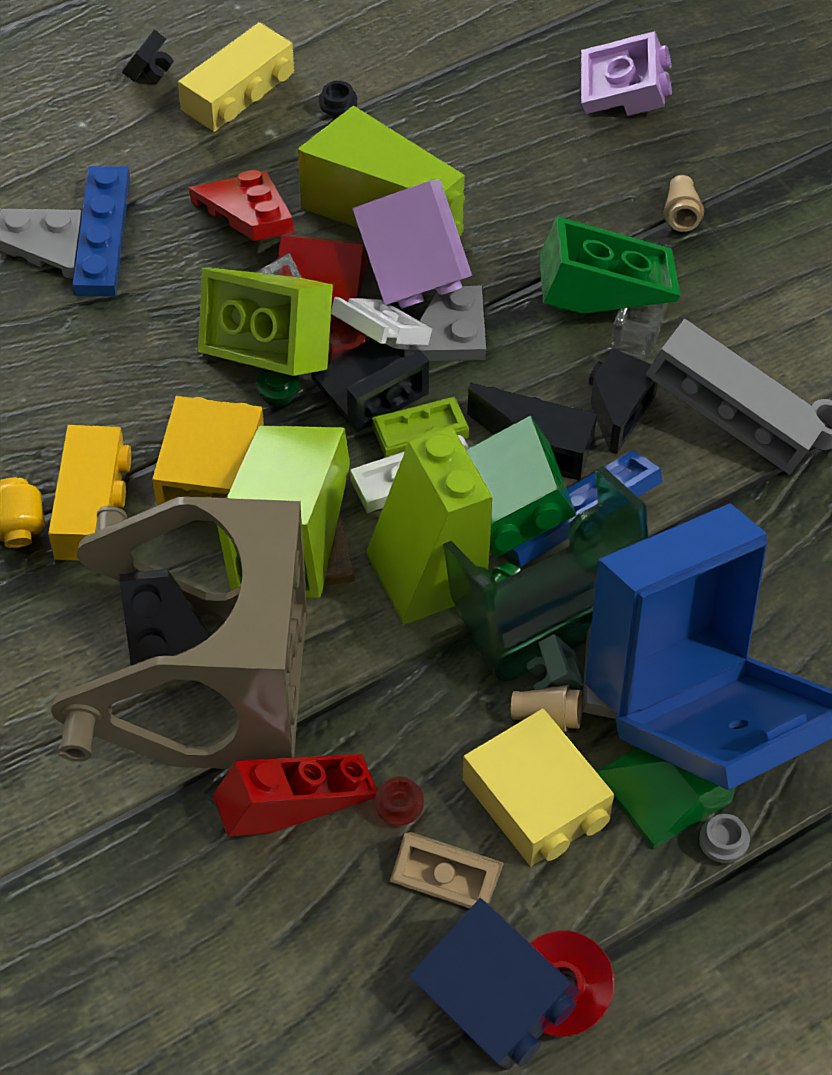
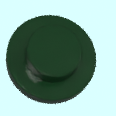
(277, 387)

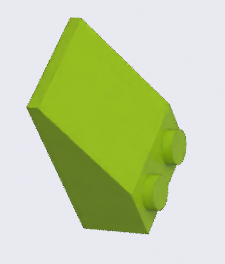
(265, 320)

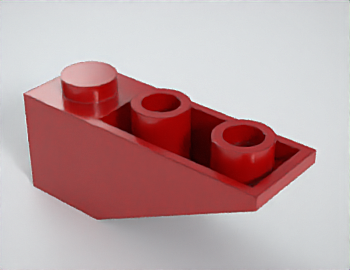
(288, 791)

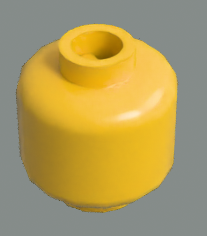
(20, 512)

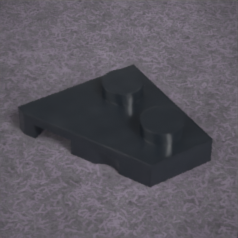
(158, 616)

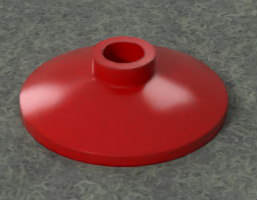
(592, 973)

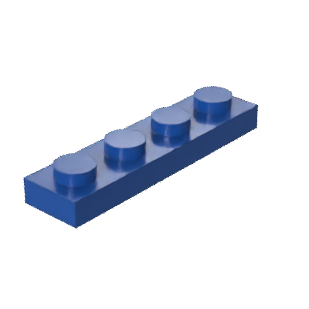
(101, 231)
(631, 469)

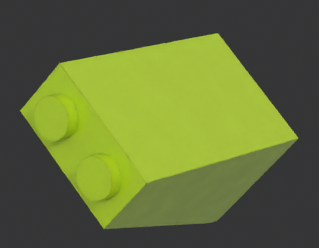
(363, 161)
(301, 467)
(430, 502)

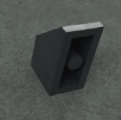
(620, 395)

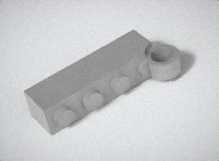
(741, 397)

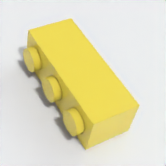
(236, 76)

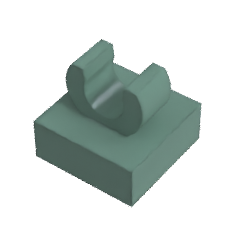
(559, 662)

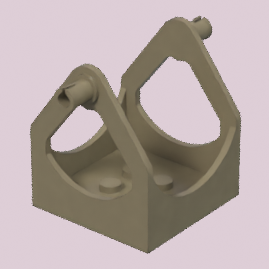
(248, 660)

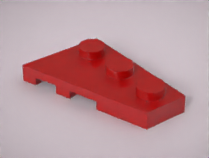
(248, 203)

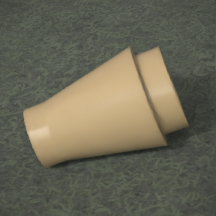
(683, 205)
(559, 702)

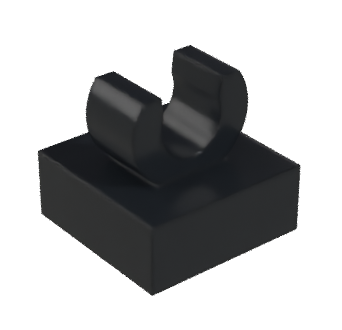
(147, 58)

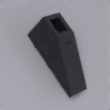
(566, 428)

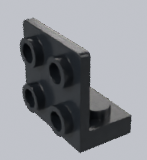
(373, 381)

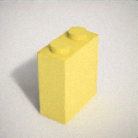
(538, 788)

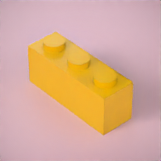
(86, 482)

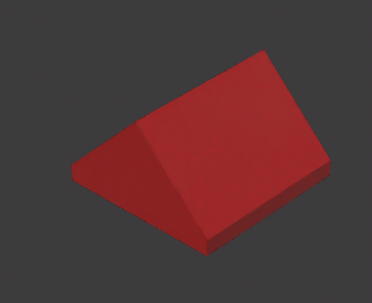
(328, 262)

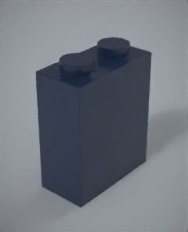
(496, 985)

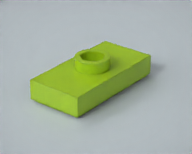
(400, 427)

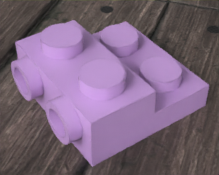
(626, 75)

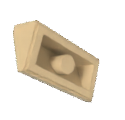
(445, 870)

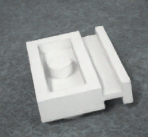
(382, 322)

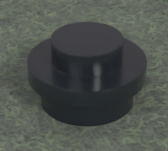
(337, 98)

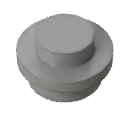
(724, 838)

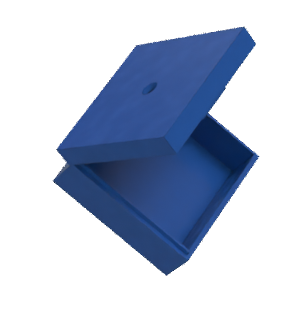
(675, 652)

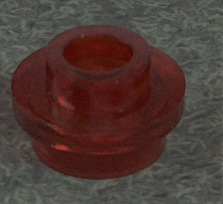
(403, 789)

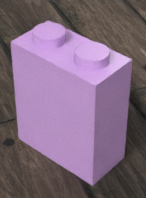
(413, 243)

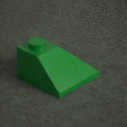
(660, 795)

